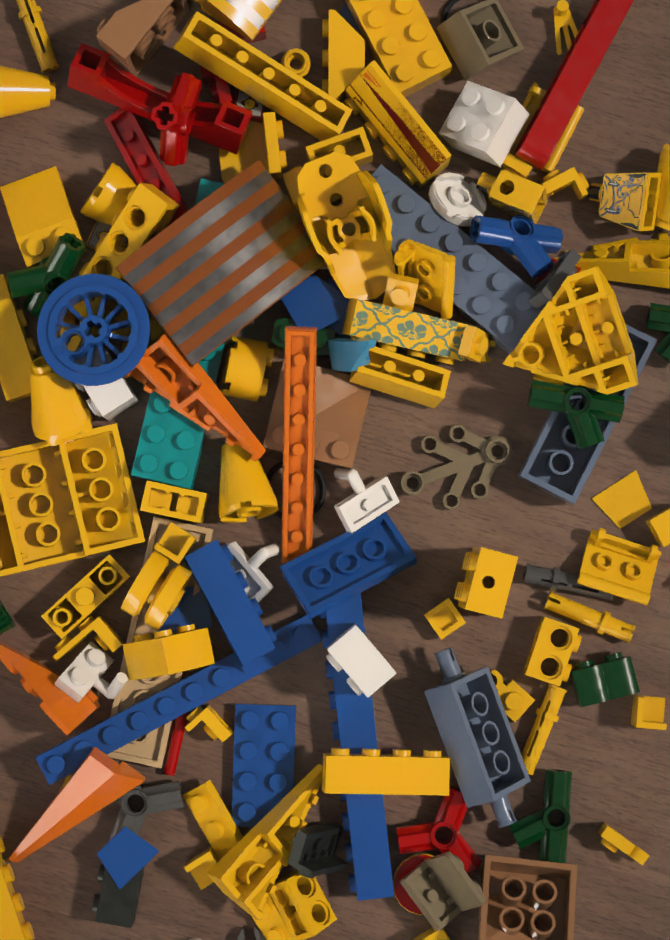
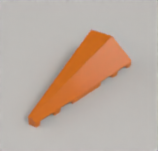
(192, 393)
(89, 789)

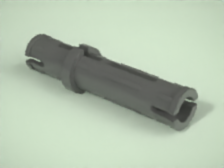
(561, 580)

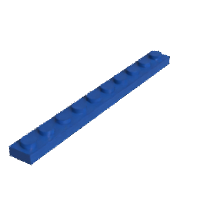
(173, 701)

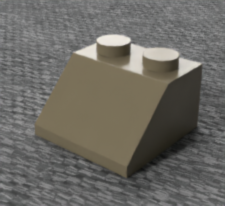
(479, 38)

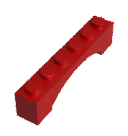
(104, 79)

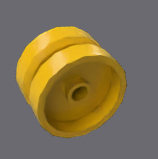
(157, 591)

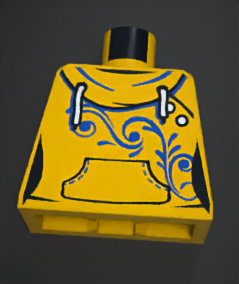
(526, 196)
(628, 198)

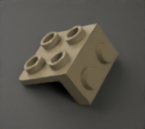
(442, 889)

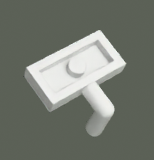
(366, 501)
(257, 583)
(87, 672)

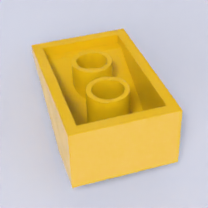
(39, 214)

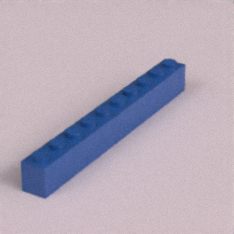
(357, 731)

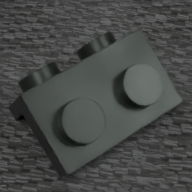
(315, 850)

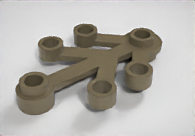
(461, 464)

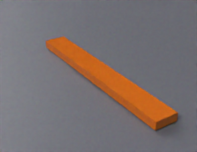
(298, 441)

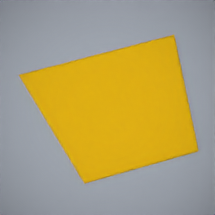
(624, 500)

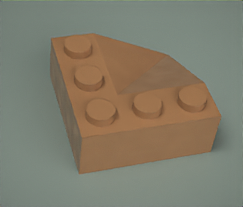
(139, 31)
(337, 417)
(527, 899)

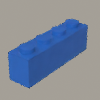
(230, 603)

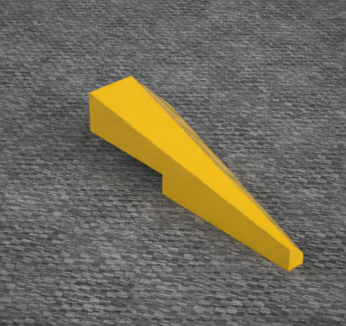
(631, 260)
(253, 864)

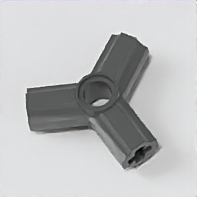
(156, 799)

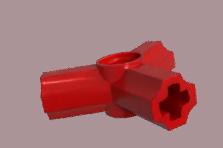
(176, 119)
(422, 835)

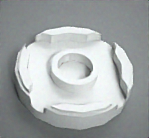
(456, 199)

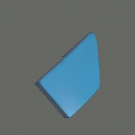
(350, 354)

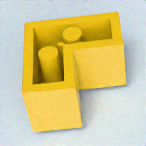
(349, 143)
(168, 652)

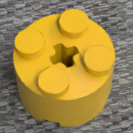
(246, 368)

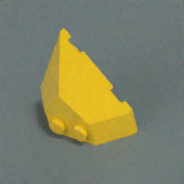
(580, 337)

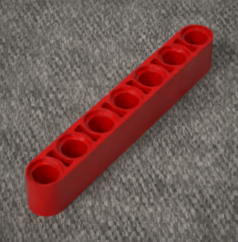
(571, 81)

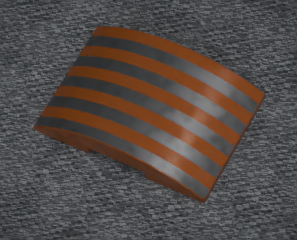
(222, 262)

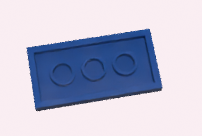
(348, 565)
(262, 759)

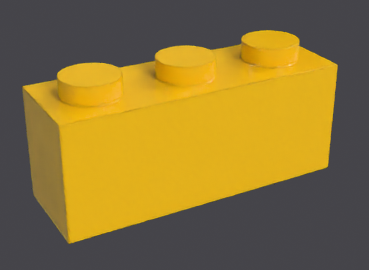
(403, 377)

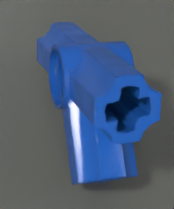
(519, 237)

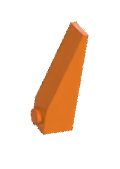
(40, 682)

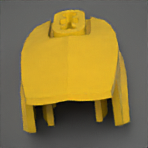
(351, 235)

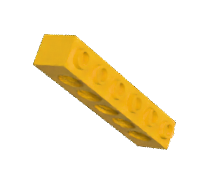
(158, 213)

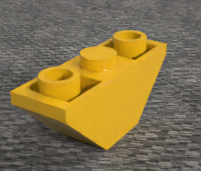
(344, 54)
(86, 596)

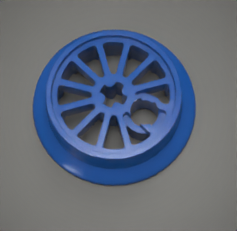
(63, 300)

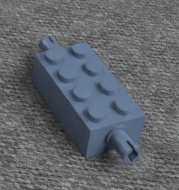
(477, 736)

